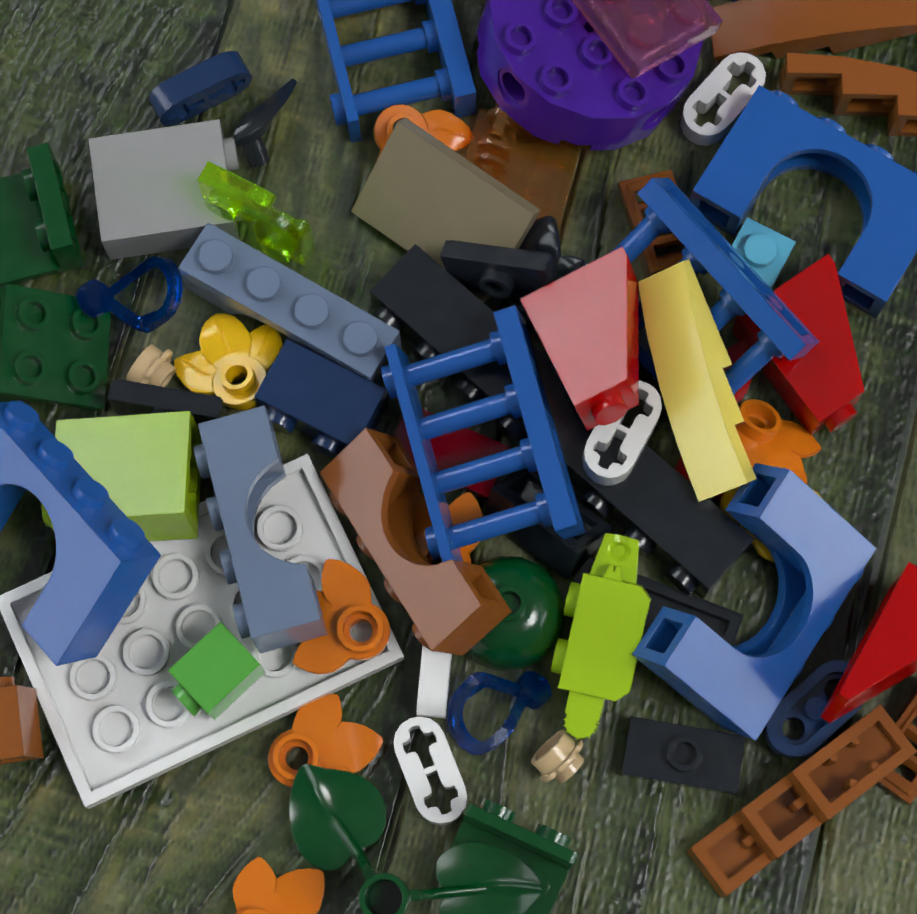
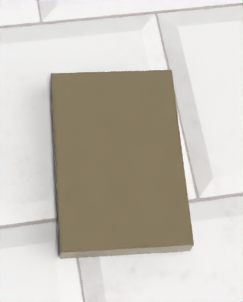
(434, 195)

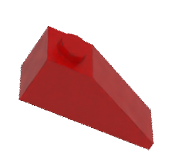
(885, 651)

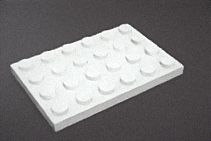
(118, 709)

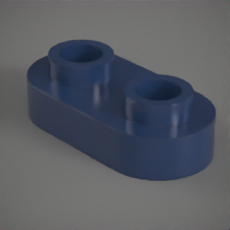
(805, 706)

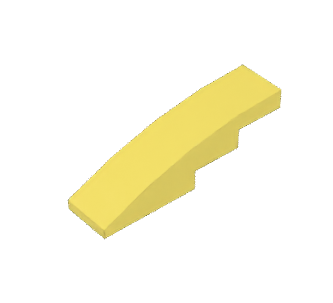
(692, 380)

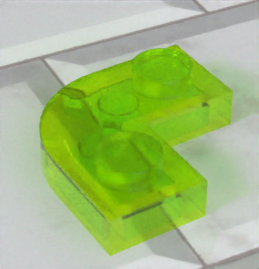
(277, 232)

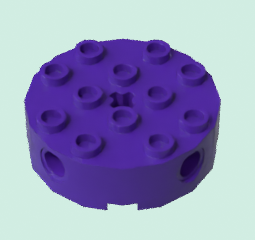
(564, 80)

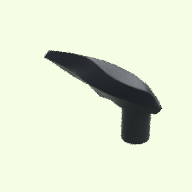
(257, 123)

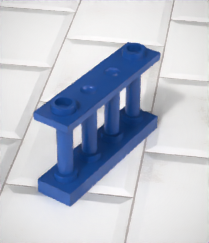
(436, 35)
(742, 287)
(538, 452)

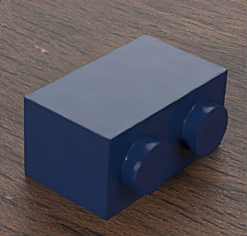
(319, 399)

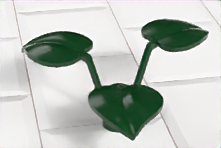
(342, 812)

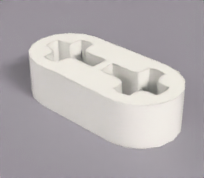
(714, 91)
(633, 440)
(433, 683)
(443, 765)

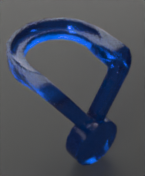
(97, 299)
(531, 692)

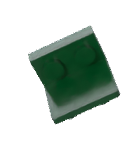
(36, 221)
(51, 349)
(542, 851)

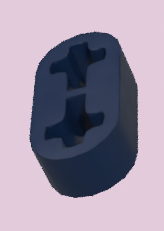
(200, 88)

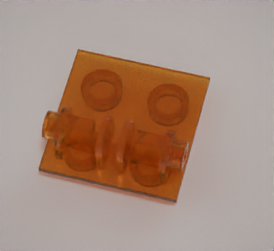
(523, 162)

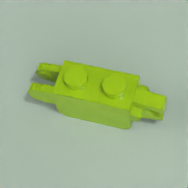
(605, 630)

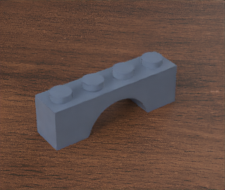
(260, 287)
(276, 595)

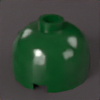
(535, 618)

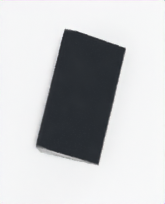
(560, 554)

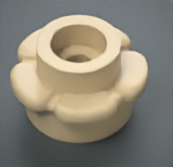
(152, 367)
(558, 757)

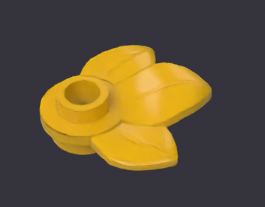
(227, 355)

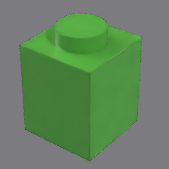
(214, 673)

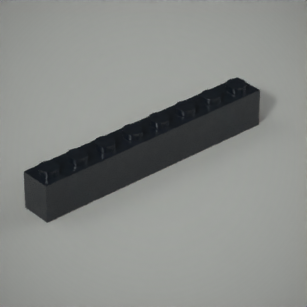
(654, 500)

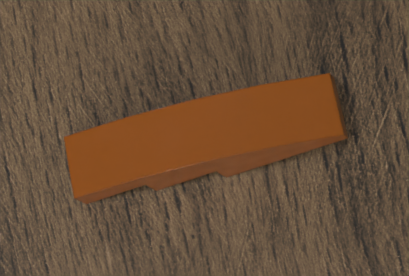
(809, 25)
(856, 87)
(801, 801)

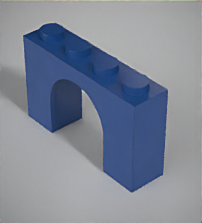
(781, 137)
(98, 548)
(816, 568)

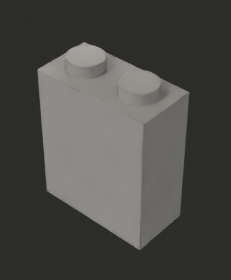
(151, 188)

